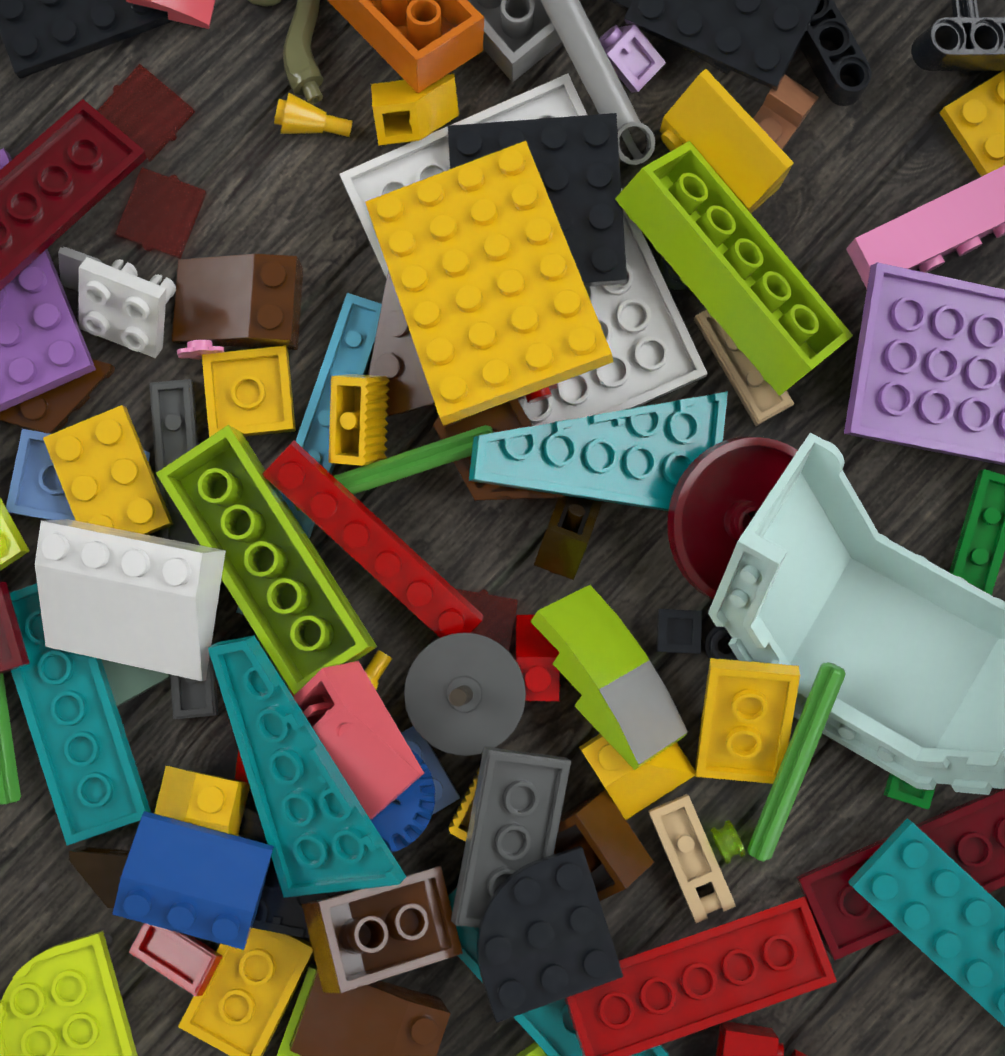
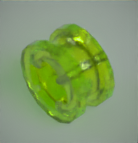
(727, 841)

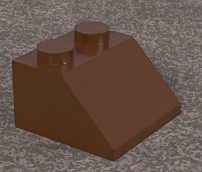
(607, 841)

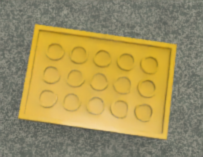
(487, 283)

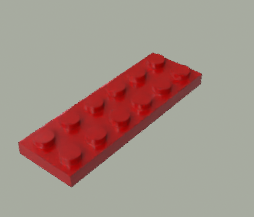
(703, 981)

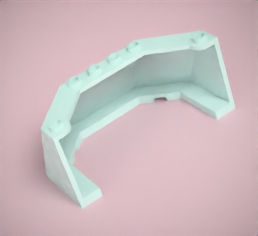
(914, 640)

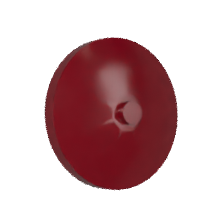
(718, 502)

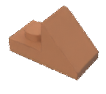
(785, 110)

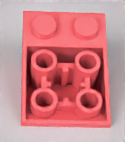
(359, 735)

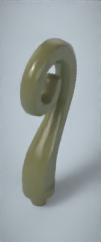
(297, 53)

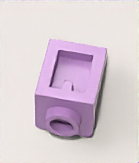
(631, 55)

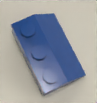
(193, 880)

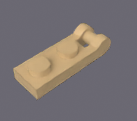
(691, 856)

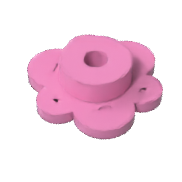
(197, 348)

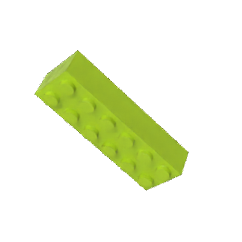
(732, 266)
(267, 558)

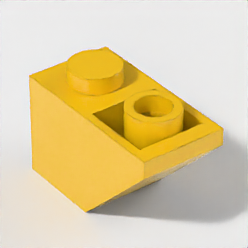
(409, 116)

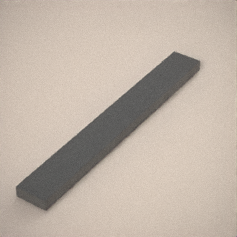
(173, 436)

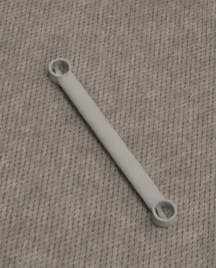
(597, 73)

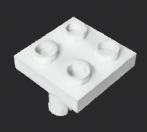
(123, 306)

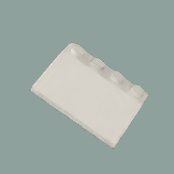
(128, 596)

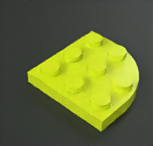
(66, 1004)

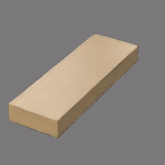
(754, 392)

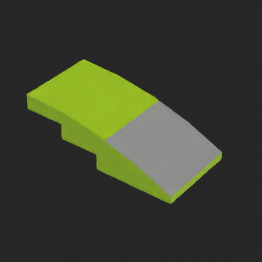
(612, 674)

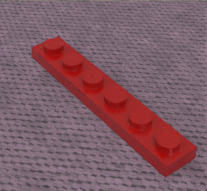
(371, 542)

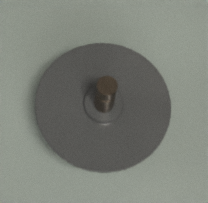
(465, 693)

